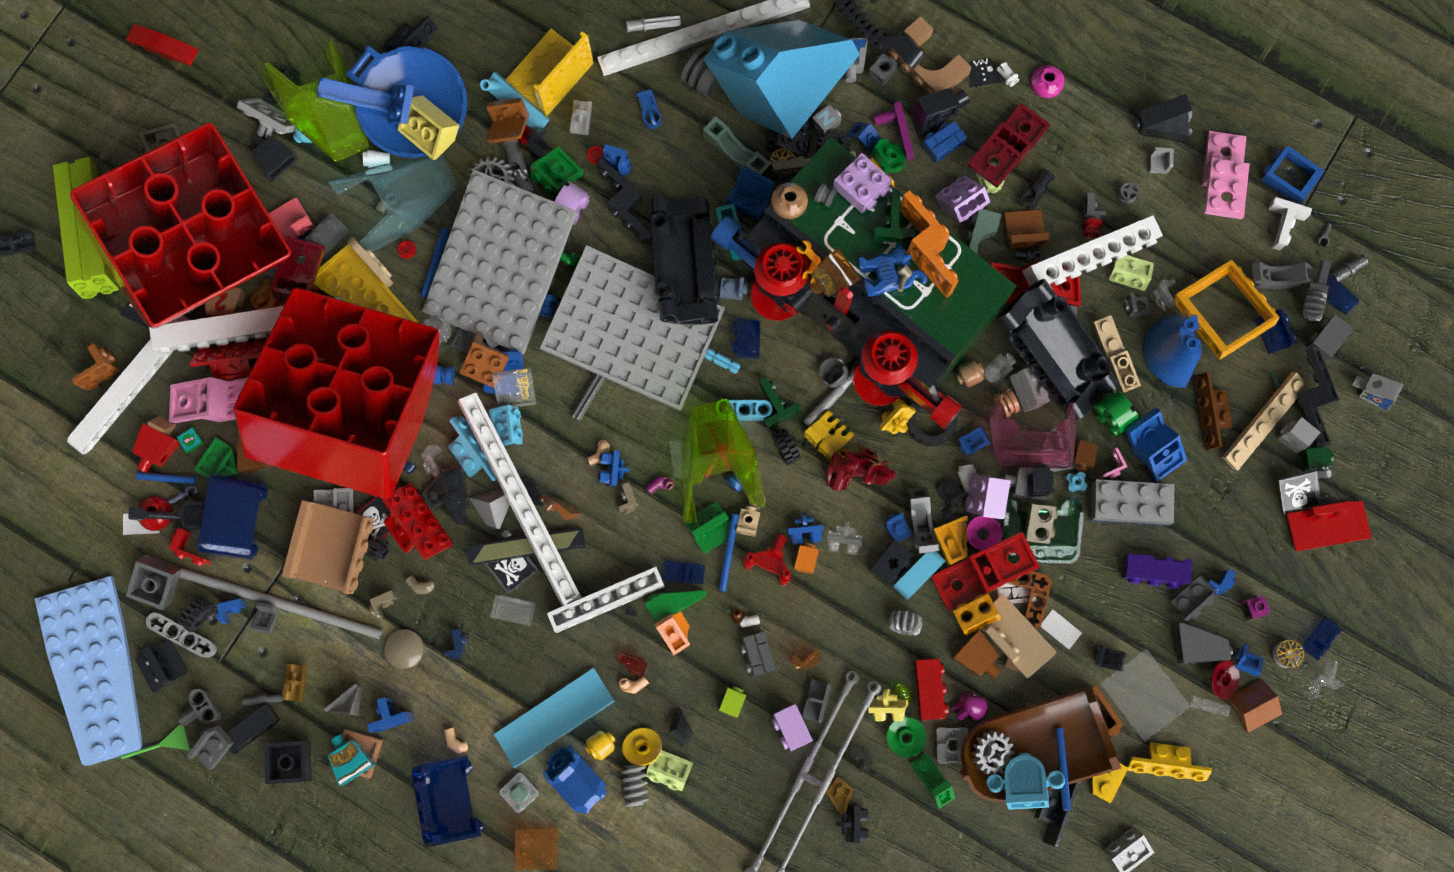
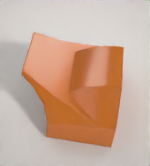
(674, 632)

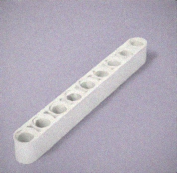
(118, 397)

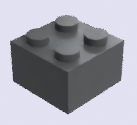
(153, 582)

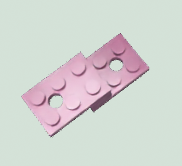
(1225, 175)
(206, 399)

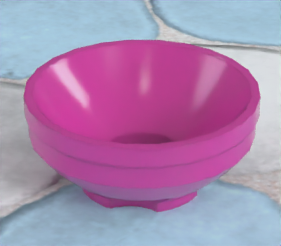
(1044, 88)
(990, 525)

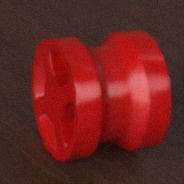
(1092, 228)

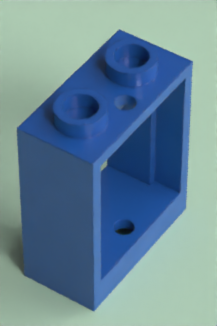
(1285, 188)

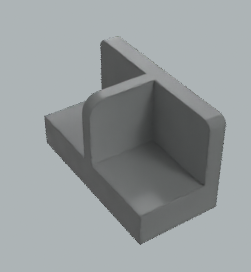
(816, 701)

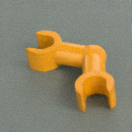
(812, 256)

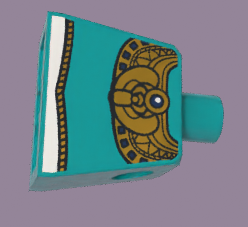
(349, 760)

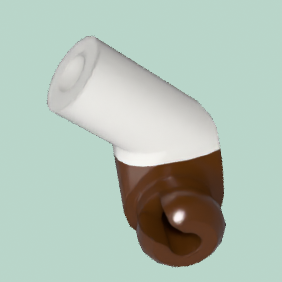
(743, 620)

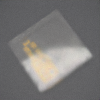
(514, 388)

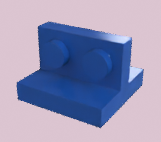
(389, 716)

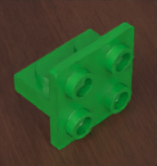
(710, 528)

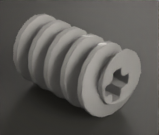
(635, 784)

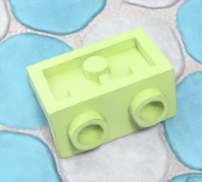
(1132, 272)
(669, 770)

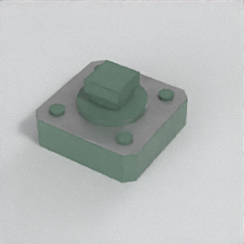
(519, 792)

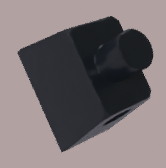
(272, 156)

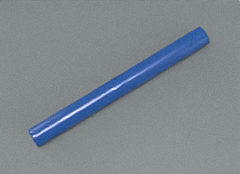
(728, 552)
(1063, 768)

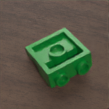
(555, 171)

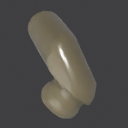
(420, 587)

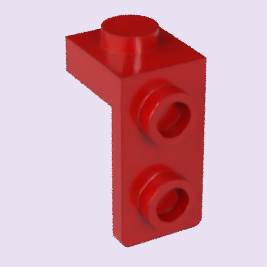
(178, 542)

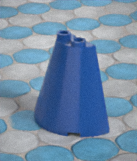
(1172, 349)

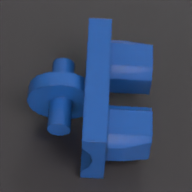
(610, 476)
(814, 530)

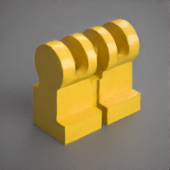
(819, 433)

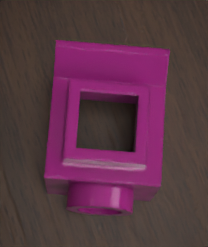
(1257, 606)

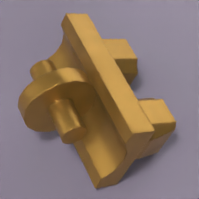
(295, 682)

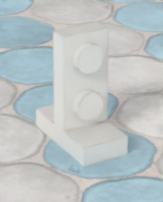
(1290, 212)

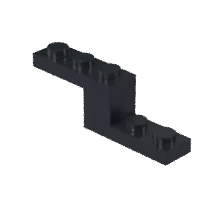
(624, 201)
(1319, 396)

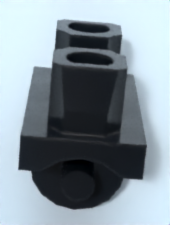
(17, 243)
(851, 824)

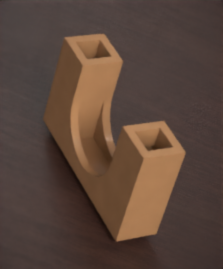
(931, 80)

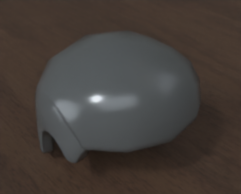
(833, 372)

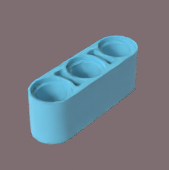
(753, 406)
(919, 574)

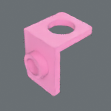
(1120, 462)

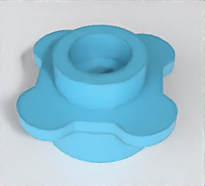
(1071, 482)

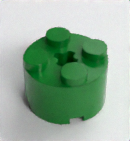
(1115, 413)

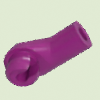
(660, 482)

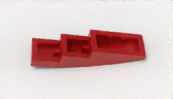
(162, 44)

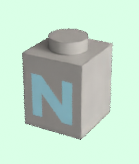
(826, 119)

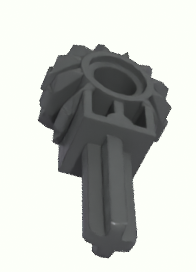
(1317, 293)

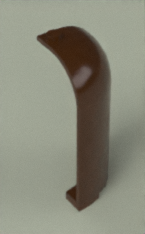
(1033, 732)

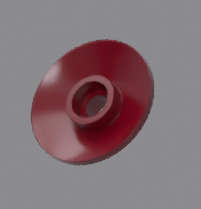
(1225, 679)

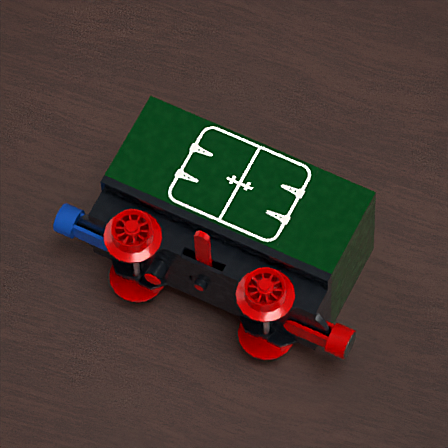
(901, 338)

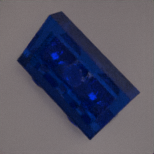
(1279, 336)
(748, 339)

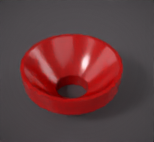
(161, 505)

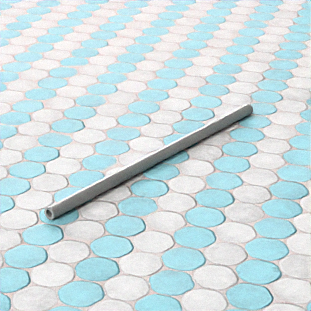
(281, 603)

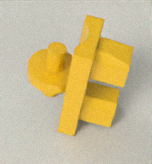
(897, 419)

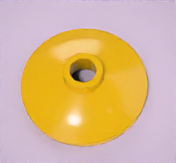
(639, 739)

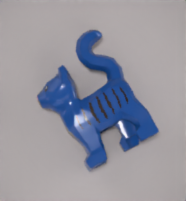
(885, 271)

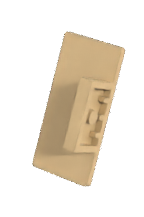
(1018, 638)

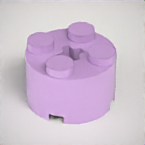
(573, 198)

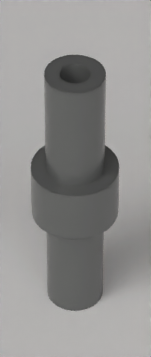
(262, 699)

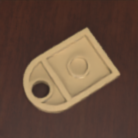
(370, 259)

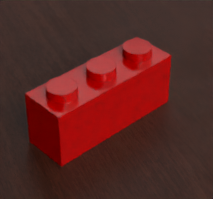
(930, 689)

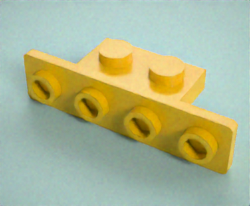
(1169, 761)

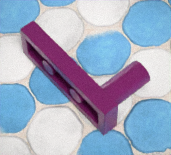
(894, 115)

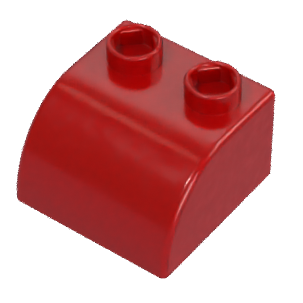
(179, 225)
(347, 414)

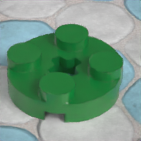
(889, 156)

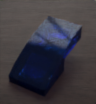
(1340, 296)
(683, 572)
(1321, 638)

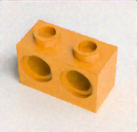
(979, 619)

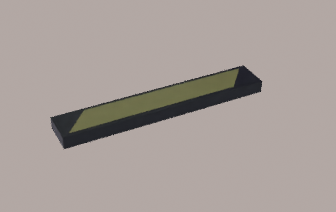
(521, 547)

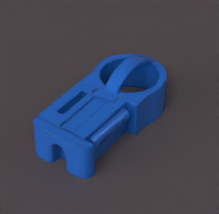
(649, 107)

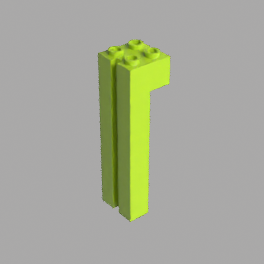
(83, 264)

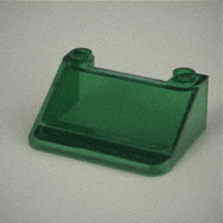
(1067, 536)

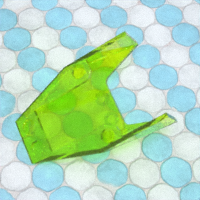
(325, 122)
(718, 445)

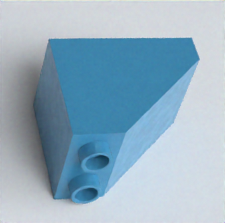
(780, 71)

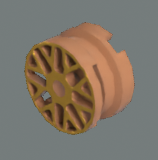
(1008, 402)

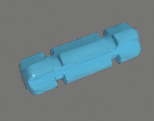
(722, 361)

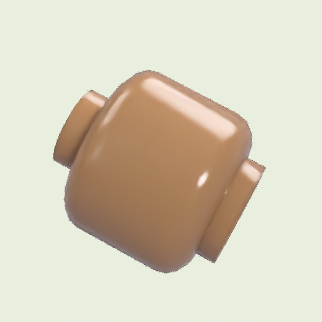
(970, 373)

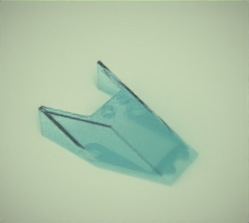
(408, 192)

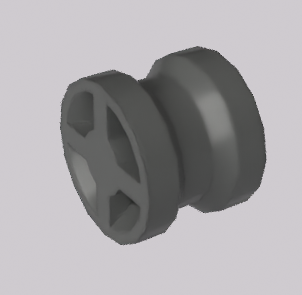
(1130, 189)
(825, 195)

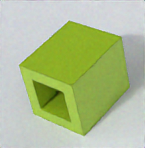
(733, 701)

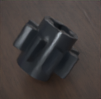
(377, 548)

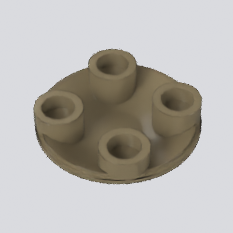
(404, 649)

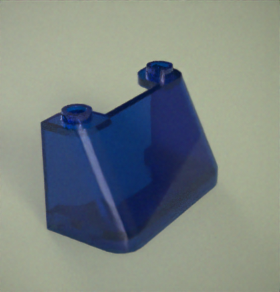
(231, 517)
(445, 801)

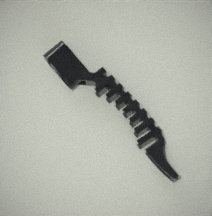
(902, 43)

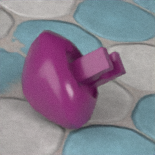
(972, 705)

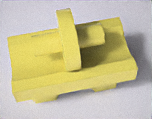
(888, 704)

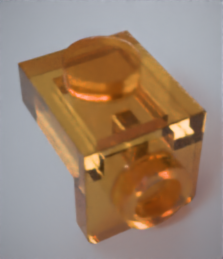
(812, 661)

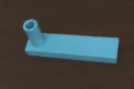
(504, 90)

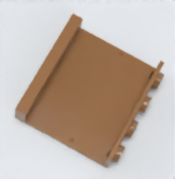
(328, 546)

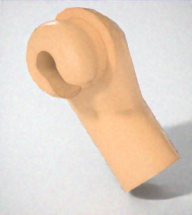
(603, 447)
(632, 686)
(454, 744)

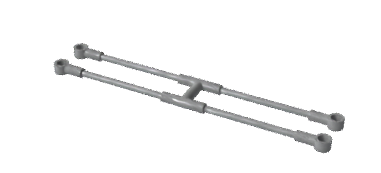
(804, 775)

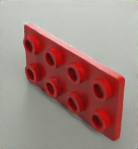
(229, 360)
(414, 523)
(1329, 525)

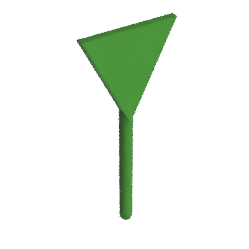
(175, 739)

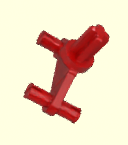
(771, 560)

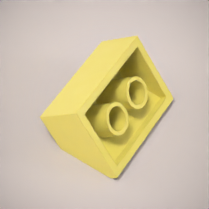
(429, 127)

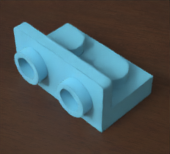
(507, 424)

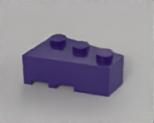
(1156, 570)

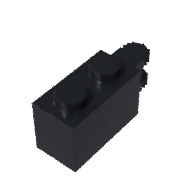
(456, 494)

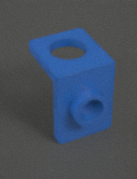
(866, 135)

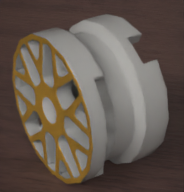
(1287, 654)

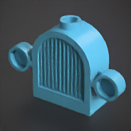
(1026, 783)

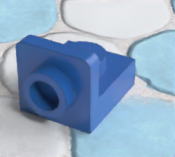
(898, 527)
(232, 607)

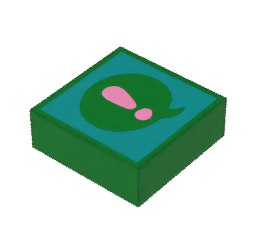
(190, 440)

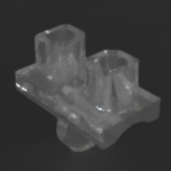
(999, 368)
(852, 541)

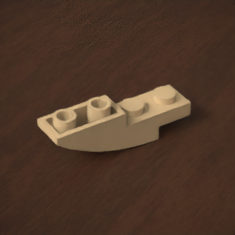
(1113, 350)

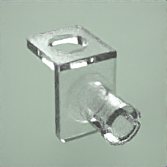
(1327, 679)

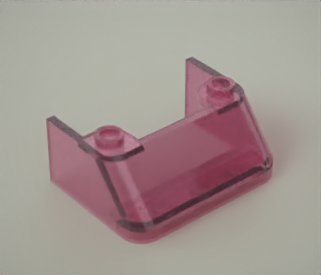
(1033, 448)

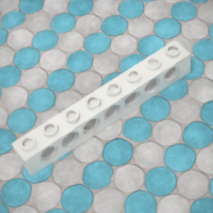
(1146, 229)

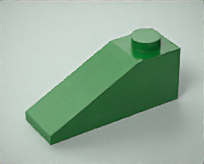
(672, 603)

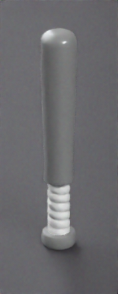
(828, 401)

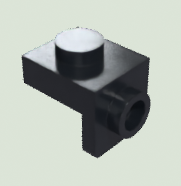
(535, 142)
(1110, 658)

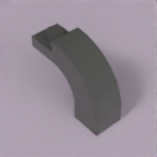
(1282, 277)
(921, 520)

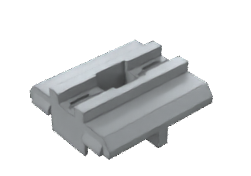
(943, 737)

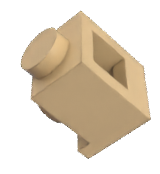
(748, 528)

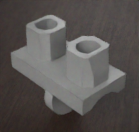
(581, 117)

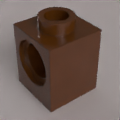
(1084, 455)

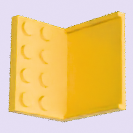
(551, 70)

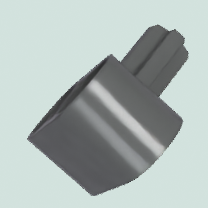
(200, 710)

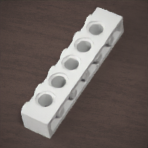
(605, 600)

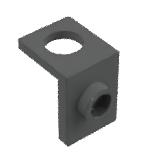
(1131, 308)

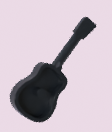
(190, 515)

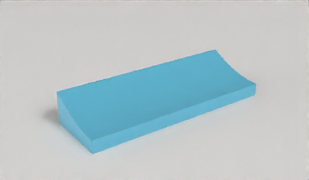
(554, 718)

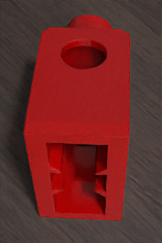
(153, 448)

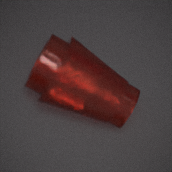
(632, 663)

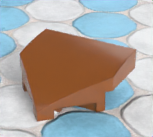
(564, 508)

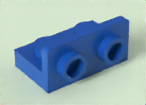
(618, 159)

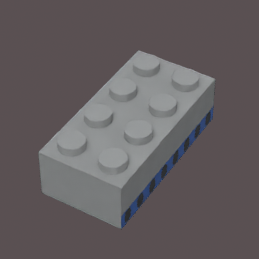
(1132, 502)

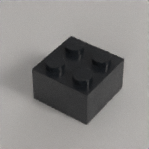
(288, 762)

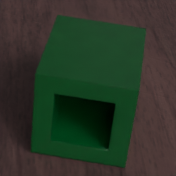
(1316, 457)

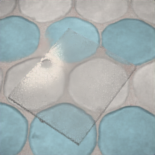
(1145, 695)

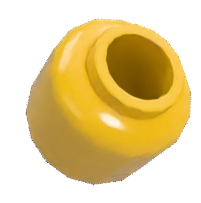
(600, 745)

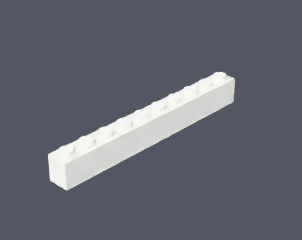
(215, 330)

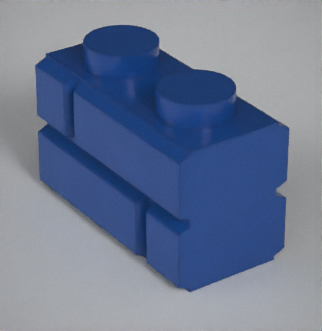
(944, 141)

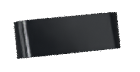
(252, 727)

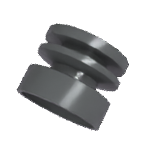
(698, 73)

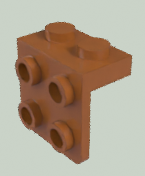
(508, 120)
(103, 369)

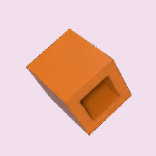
(806, 558)

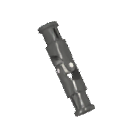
(515, 160)

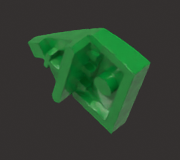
(217, 460)

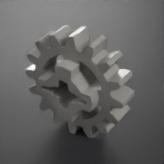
(993, 753)

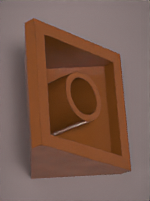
(1255, 705)

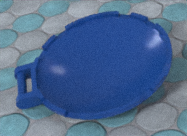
(419, 67)

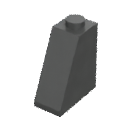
(1200, 646)

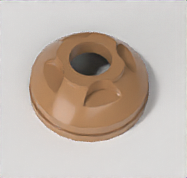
(788, 209)

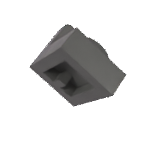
(1090, 205)

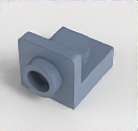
(733, 288)

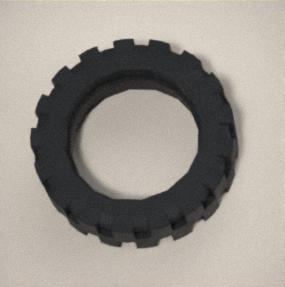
(928, 440)

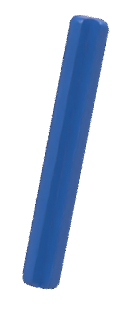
(437, 255)

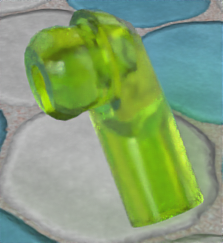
(904, 692)

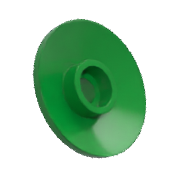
(916, 740)

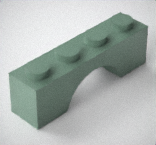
(723, 139)
(985, 227)

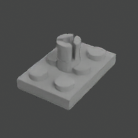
(268, 115)

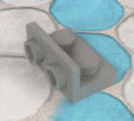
(1129, 850)

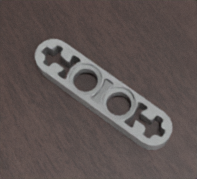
(179, 638)

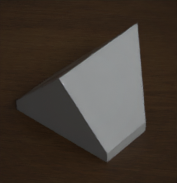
(491, 507)
(348, 702)

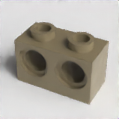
(1036, 521)

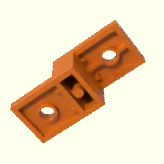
(928, 243)

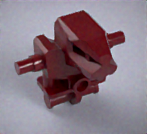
(863, 464)

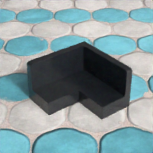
(932, 109)

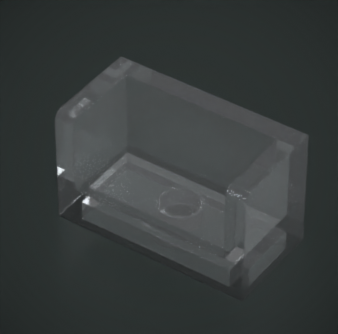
(513, 610)

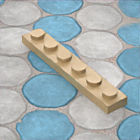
(1264, 421)

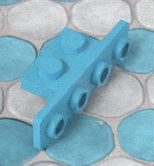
(467, 449)

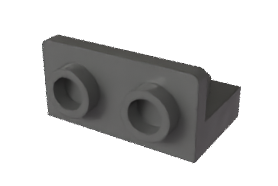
(1194, 598)
(211, 746)

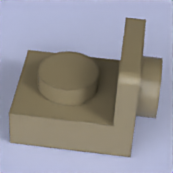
(628, 495)
(382, 600)

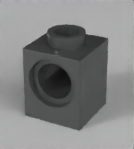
(879, 76)

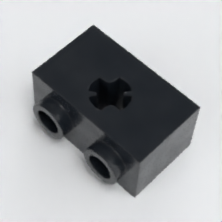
(881, 568)

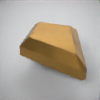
(263, 297)
(840, 795)

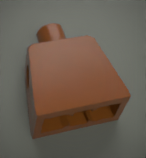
(978, 656)

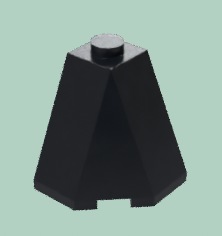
(1166, 120)

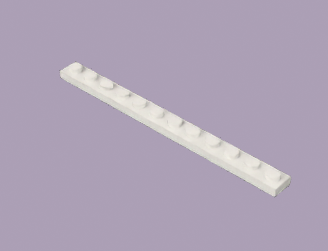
(698, 34)
(519, 499)

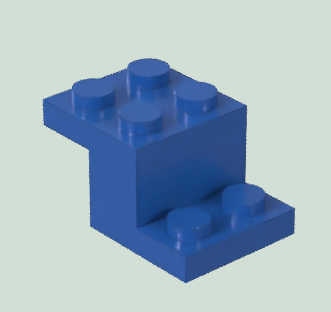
(1156, 444)

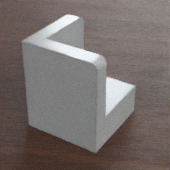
(1161, 160)

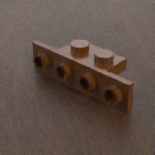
(1213, 410)

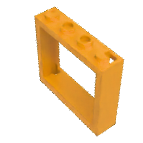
(1247, 287)

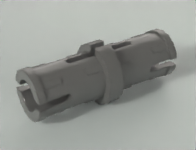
(1349, 268)

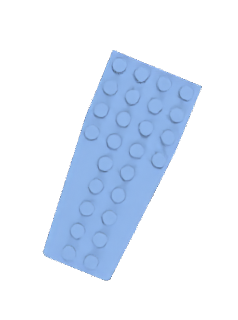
(92, 668)

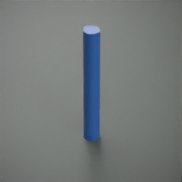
(166, 478)

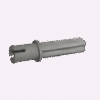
(653, 23)

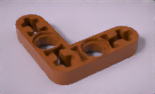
(1035, 590)

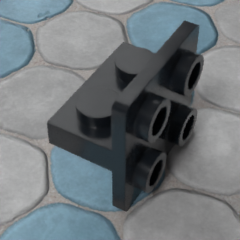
(161, 665)

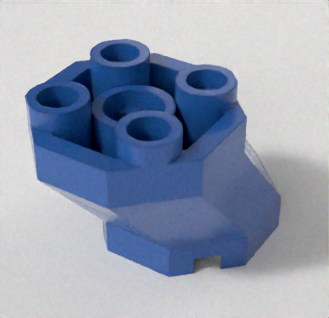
(574, 779)

